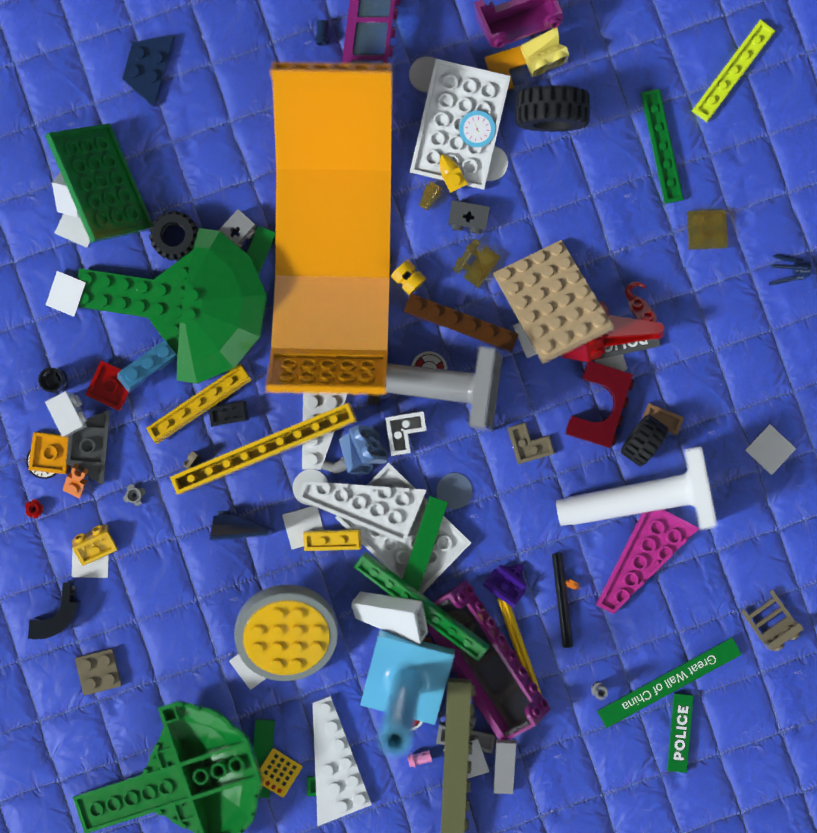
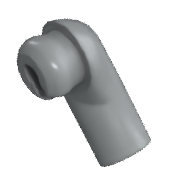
(336, 468)

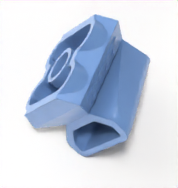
(362, 449)

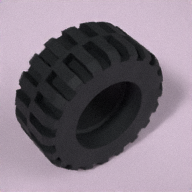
(552, 108)

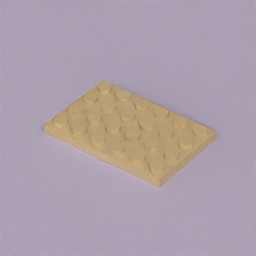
(552, 301)

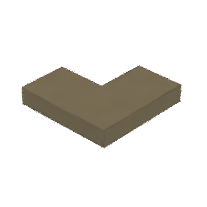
(524, 448)

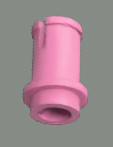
(419, 758)

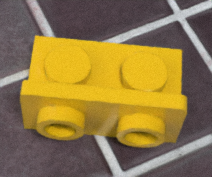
(93, 544)

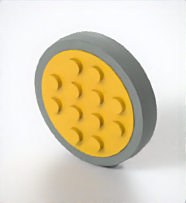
(286, 632)

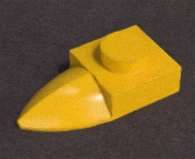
(451, 174)

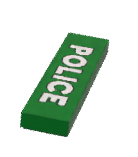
(680, 732)

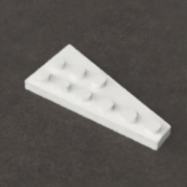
(315, 404)
(374, 507)
(338, 779)

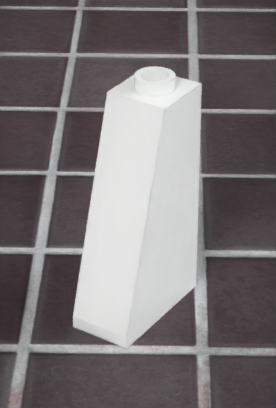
(392, 614)

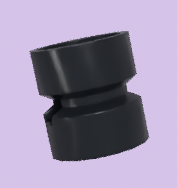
(53, 380)

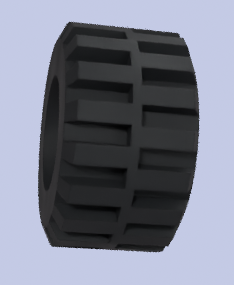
(160, 227)
(644, 440)

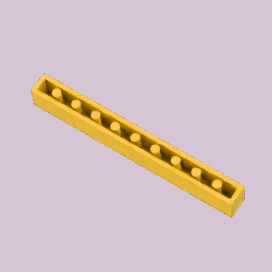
(263, 449)

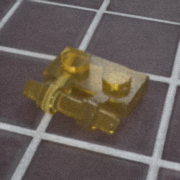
(481, 266)

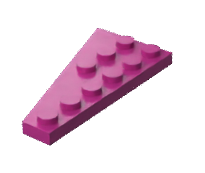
(647, 549)

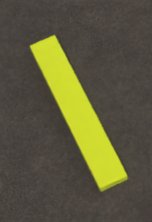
(733, 70)

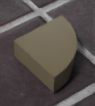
(191, 459)

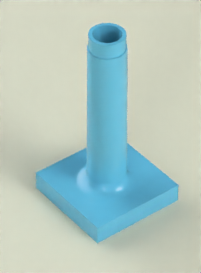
(407, 685)

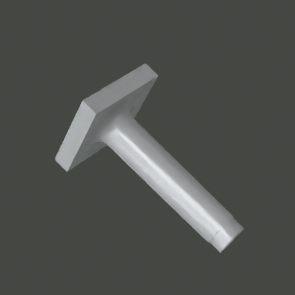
(476, 388)

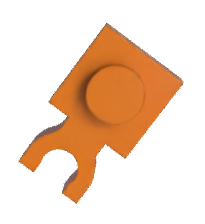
(75, 483)

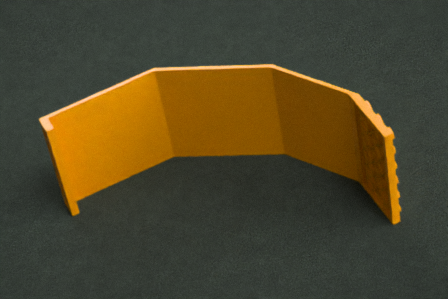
(331, 227)

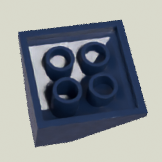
(235, 526)

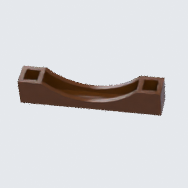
(461, 323)

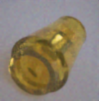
(430, 195)

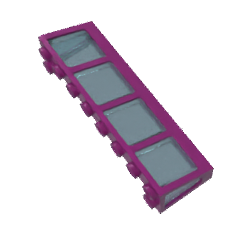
(370, 31)

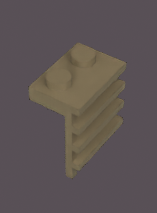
(780, 632)

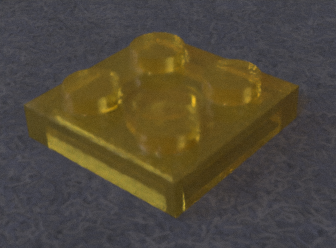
(707, 230)

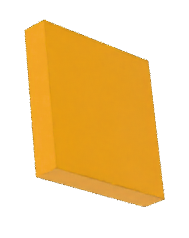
(48, 453)

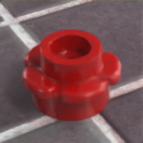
(34, 503)

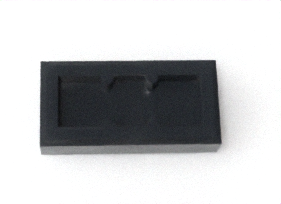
(228, 414)

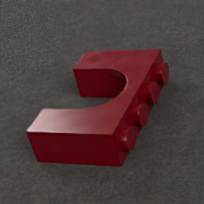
(617, 384)

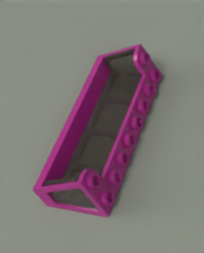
(501, 683)

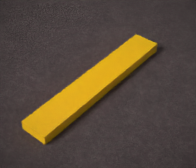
(198, 404)

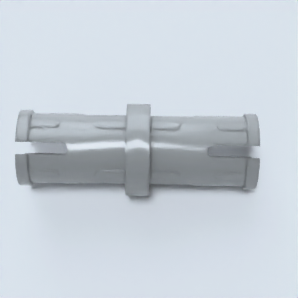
(600, 695)

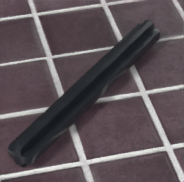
(562, 600)

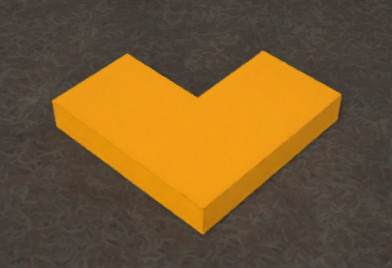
(505, 61)

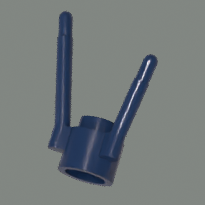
(799, 268)

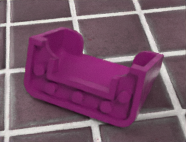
(516, 19)

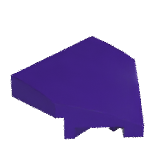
(507, 583)

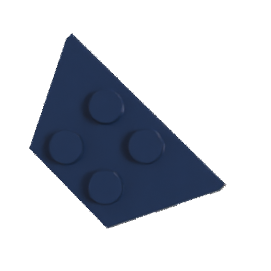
(147, 66)

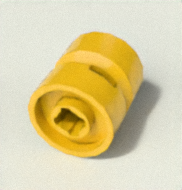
(413, 282)

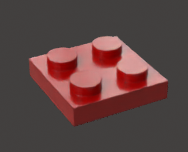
(106, 387)

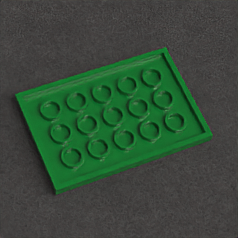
(99, 182)

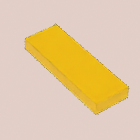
(332, 540)

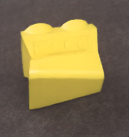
(544, 53)

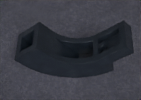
(47, 627)

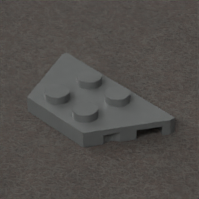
(89, 447)

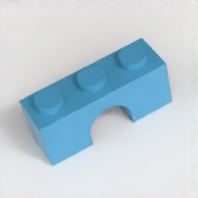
(144, 366)

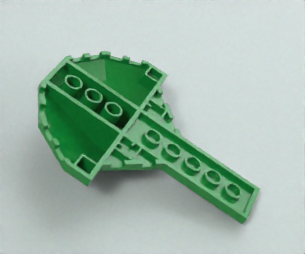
(202, 305)
(196, 776)

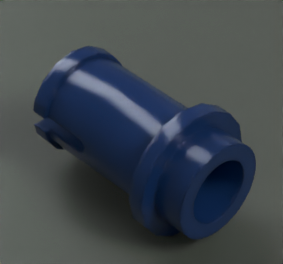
(322, 33)

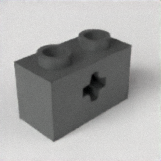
(477, 212)

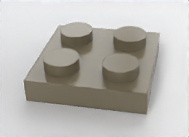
(98, 671)

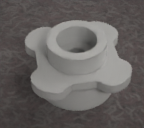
(131, 489)

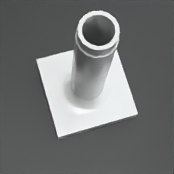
(654, 495)

